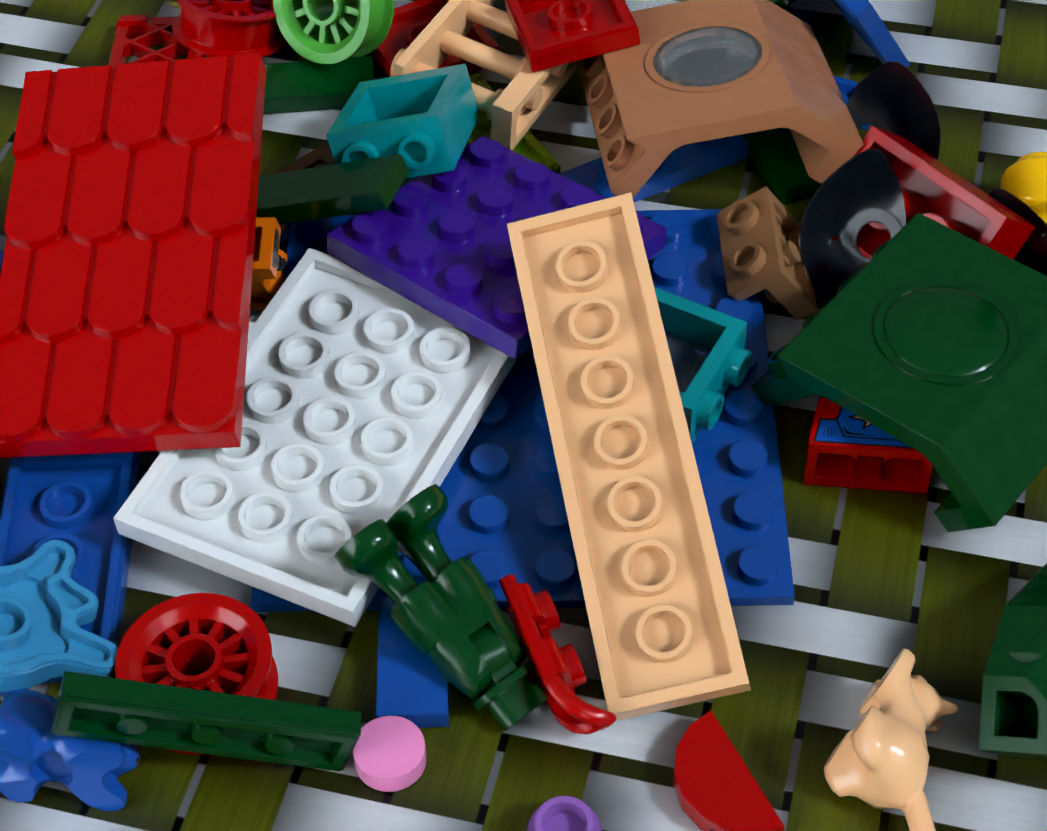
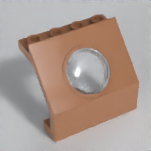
(711, 76)

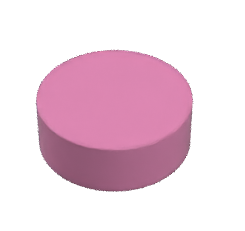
(390, 753)

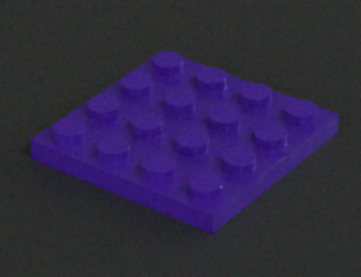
(451, 244)

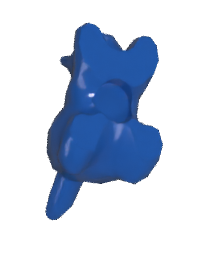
(36, 756)

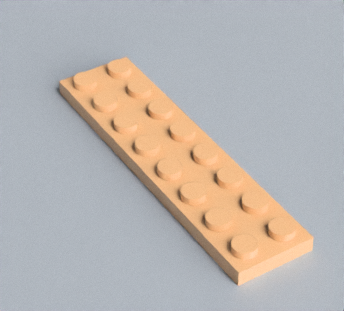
(625, 461)

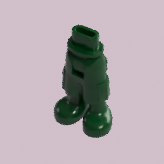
(451, 613)

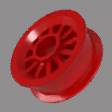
(228, 27)
(197, 635)

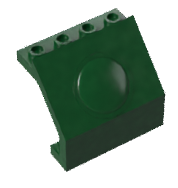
(941, 354)

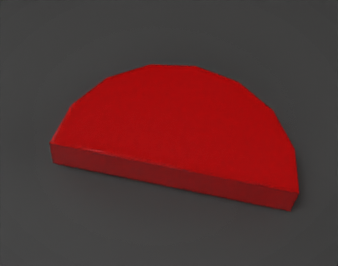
(716, 783)

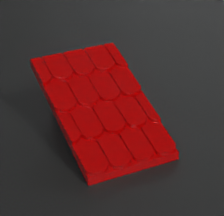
(130, 257)

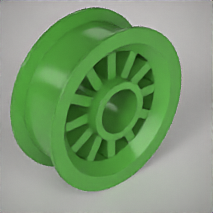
(334, 28)

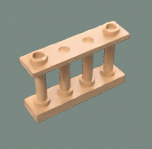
(509, 110)

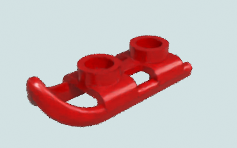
(556, 668)

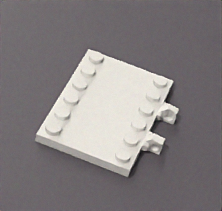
(342, 423)

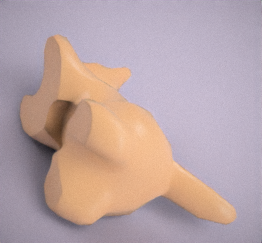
(887, 750)

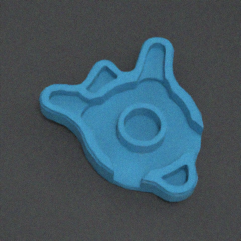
(42, 621)

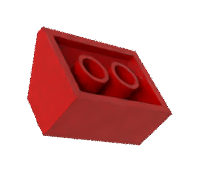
(943, 197)

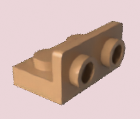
(764, 253)

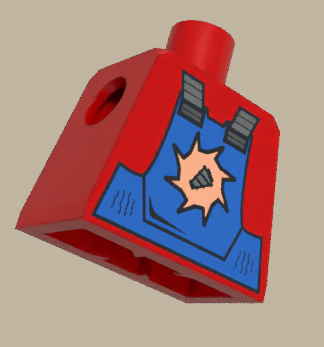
(859, 455)

